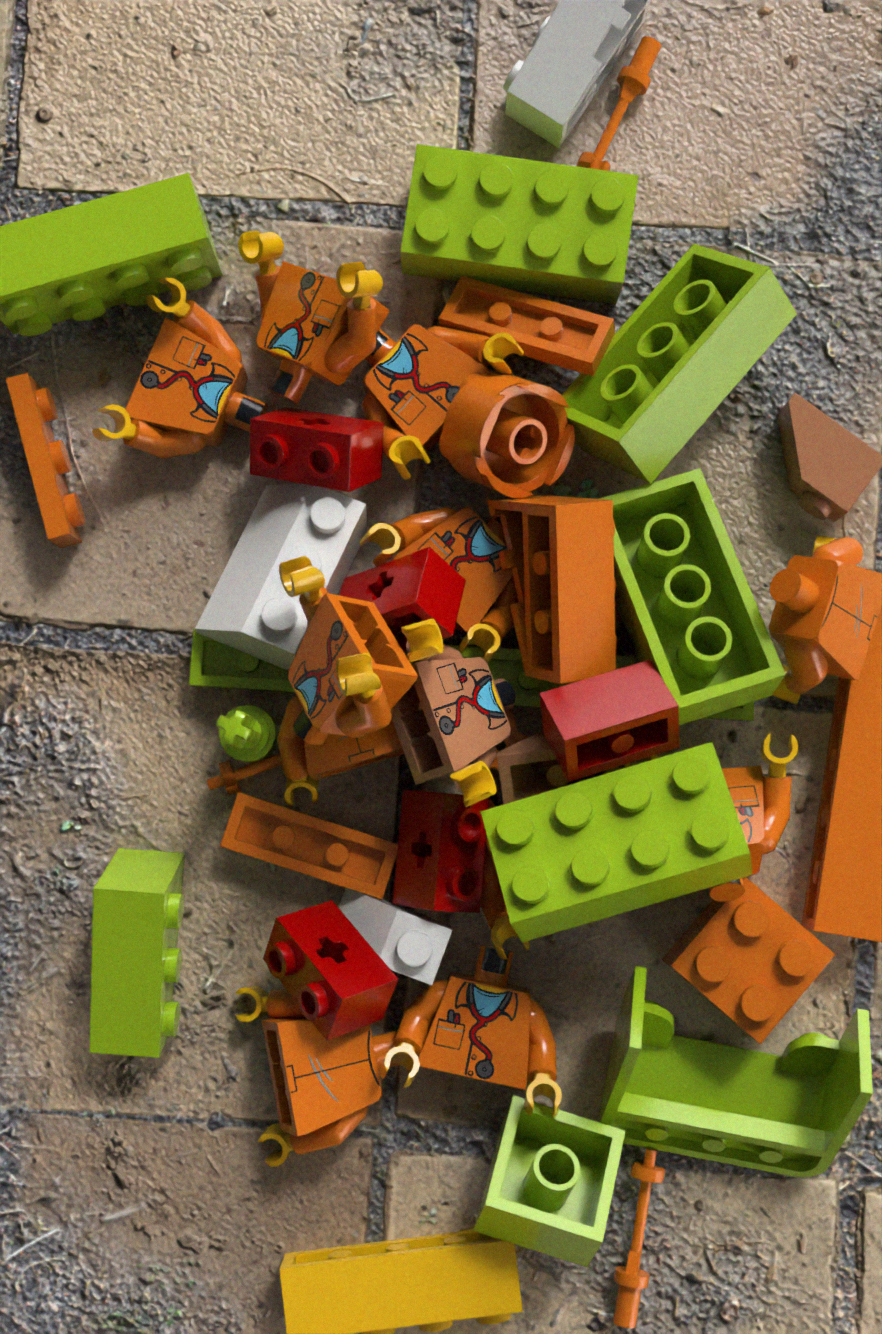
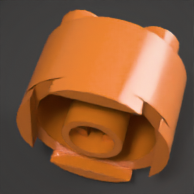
(507, 433)

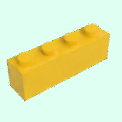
(400, 1284)

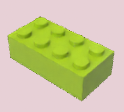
(518, 223)
(103, 255)
(676, 360)
(689, 598)
(616, 842)

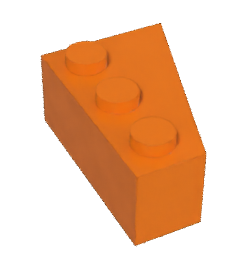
(563, 583)

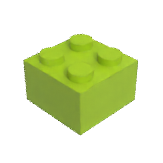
(551, 1182)

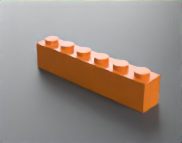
(847, 845)

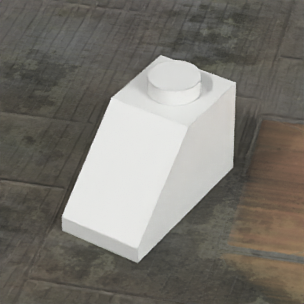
(400, 936)

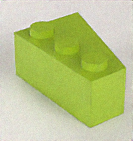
(136, 952)

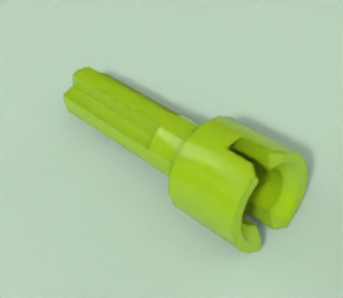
(248, 733)

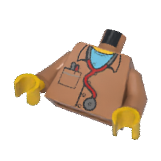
(451, 714)

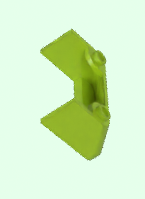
(732, 1100)

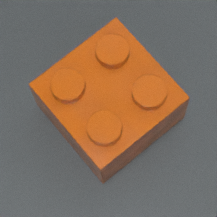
(749, 959)

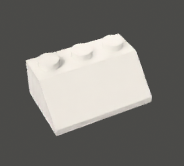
(249, 601)

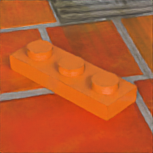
(539, 326)
(46, 460)
(310, 845)

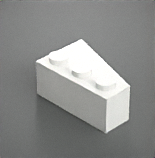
(570, 63)

